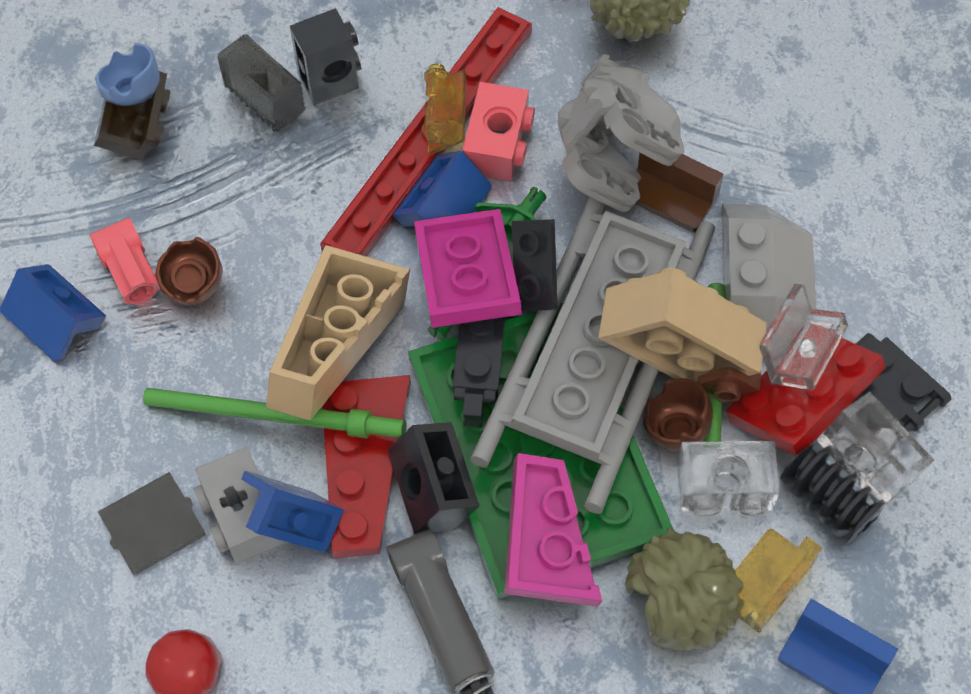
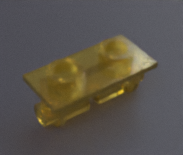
(445, 109)

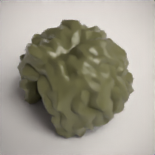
(638, 18)
(688, 590)

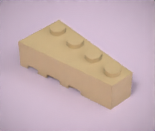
(333, 327)

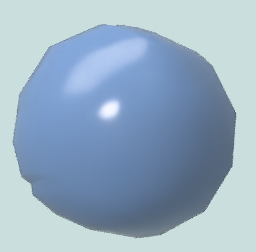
(129, 77)

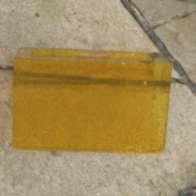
(772, 574)

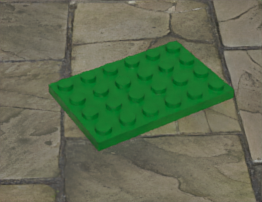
(633, 505)

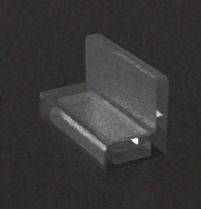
(801, 341)

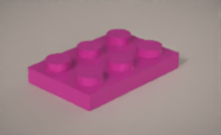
(467, 268)

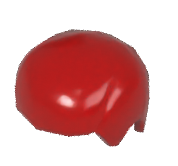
(183, 663)

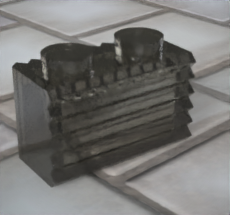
(261, 83)

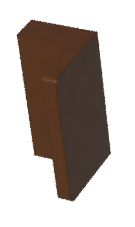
(678, 191)

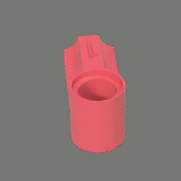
(122, 253)

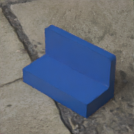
(445, 189)
(49, 309)
(292, 513)
(836, 652)

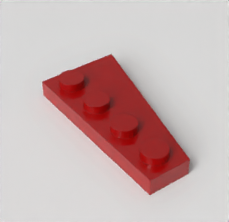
(361, 467)

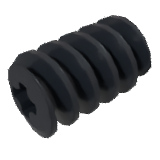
(833, 492)

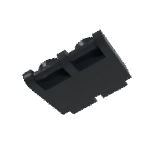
(903, 384)

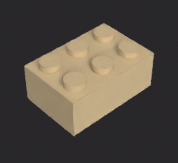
(681, 326)

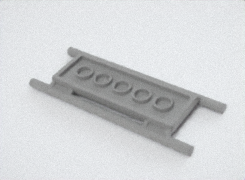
(578, 376)

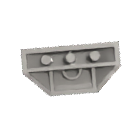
(764, 259)

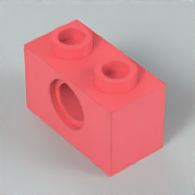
(497, 110)

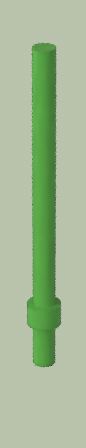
(356, 422)

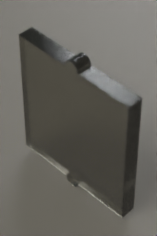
(151, 523)

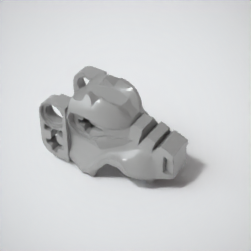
(622, 104)

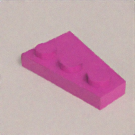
(544, 537)

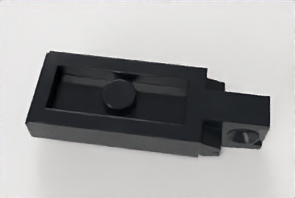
(478, 366)

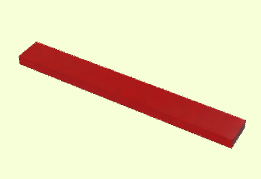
(373, 206)

